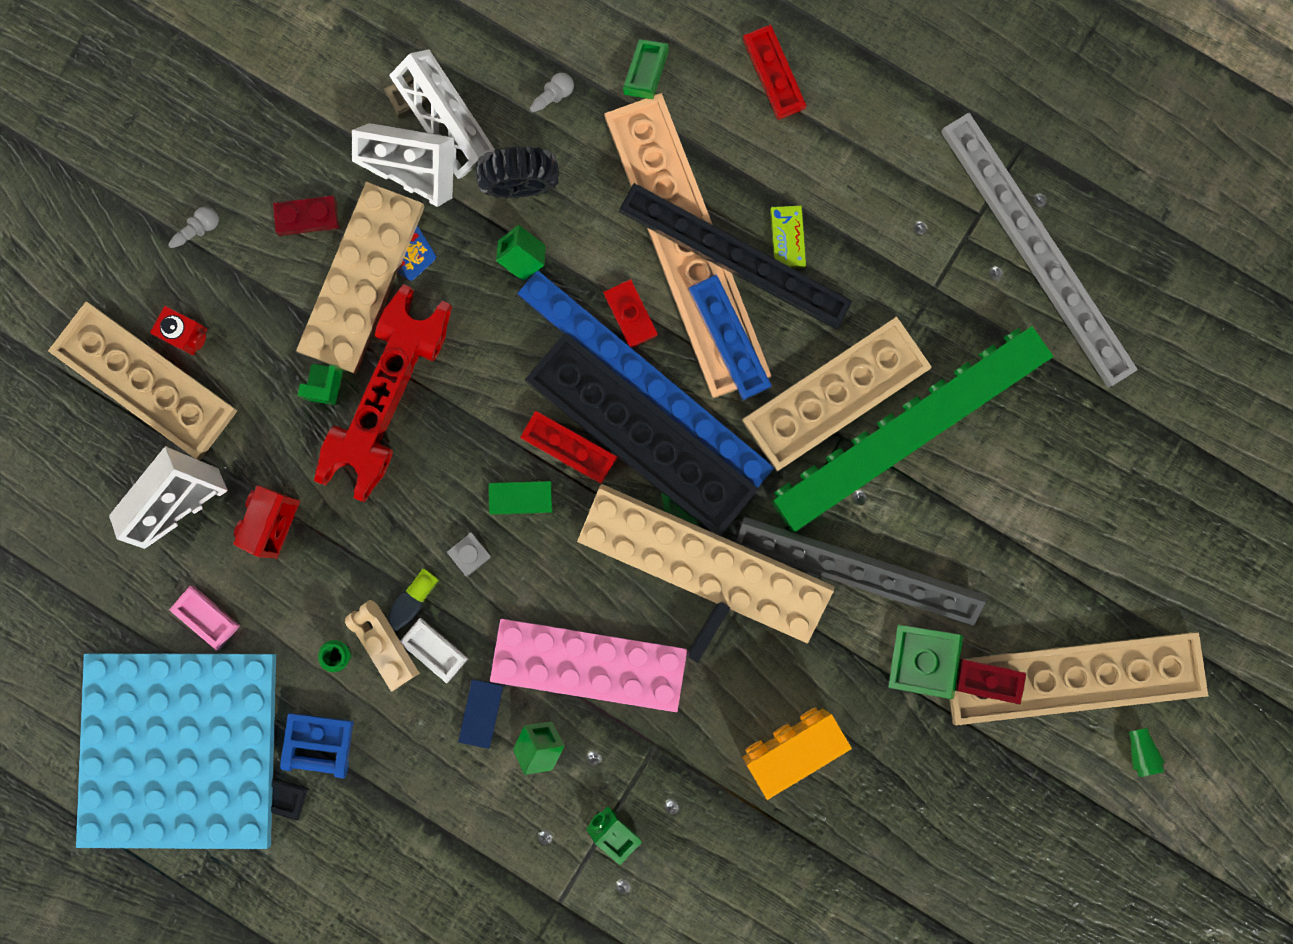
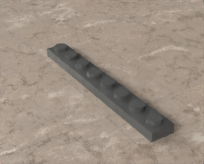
(861, 571)

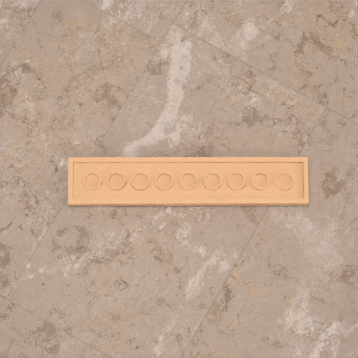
(659, 164)

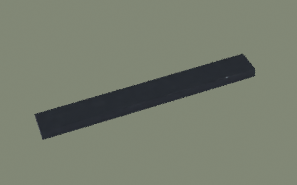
(735, 256)

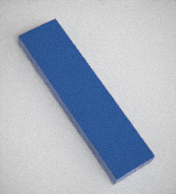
(729, 337)

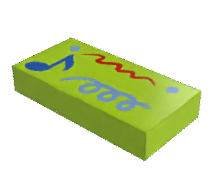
(788, 236)

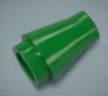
(328, 659)
(1145, 754)

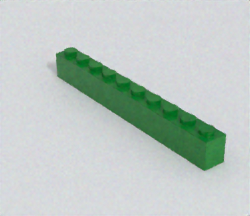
(911, 429)

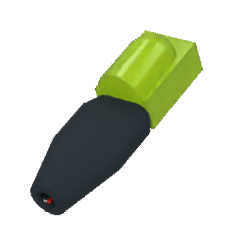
(410, 602)

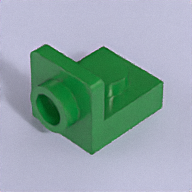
(613, 835)

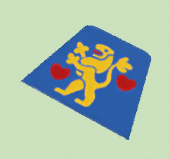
(418, 256)

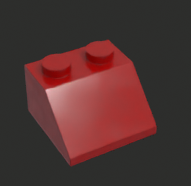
(265, 522)

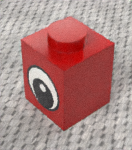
(179, 331)

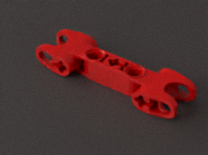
(362, 446)

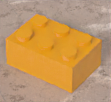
(795, 751)

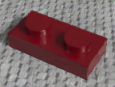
(306, 215)
(990, 681)

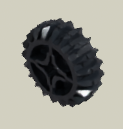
(517, 172)

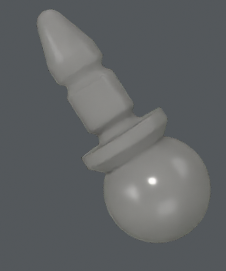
(558, 88)
(204, 220)

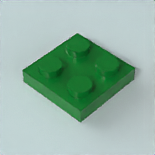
(926, 661)

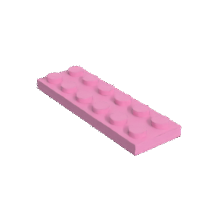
(588, 665)

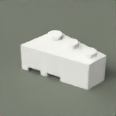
(408, 157)
(163, 495)

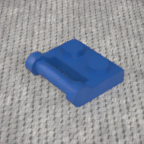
(317, 734)

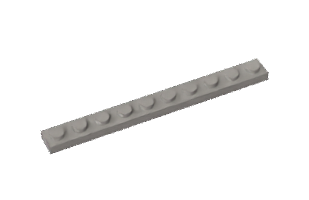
(1039, 250)

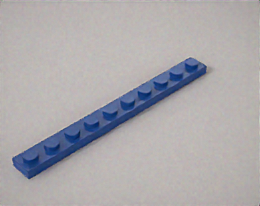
(642, 376)

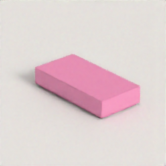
(204, 617)

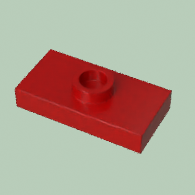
(630, 313)

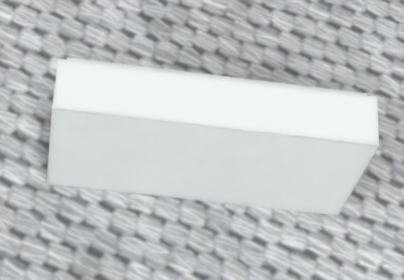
(433, 650)

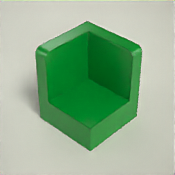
(521, 253)
(322, 384)
(538, 747)

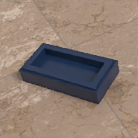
(481, 713)

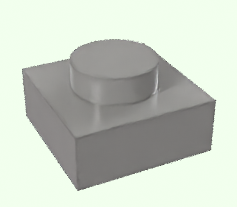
(469, 554)

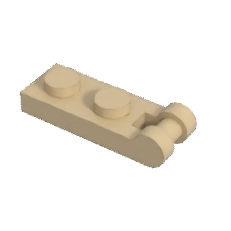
(382, 645)

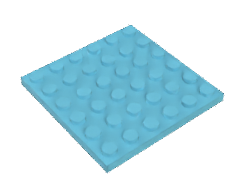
(176, 751)

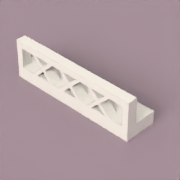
(445, 107)

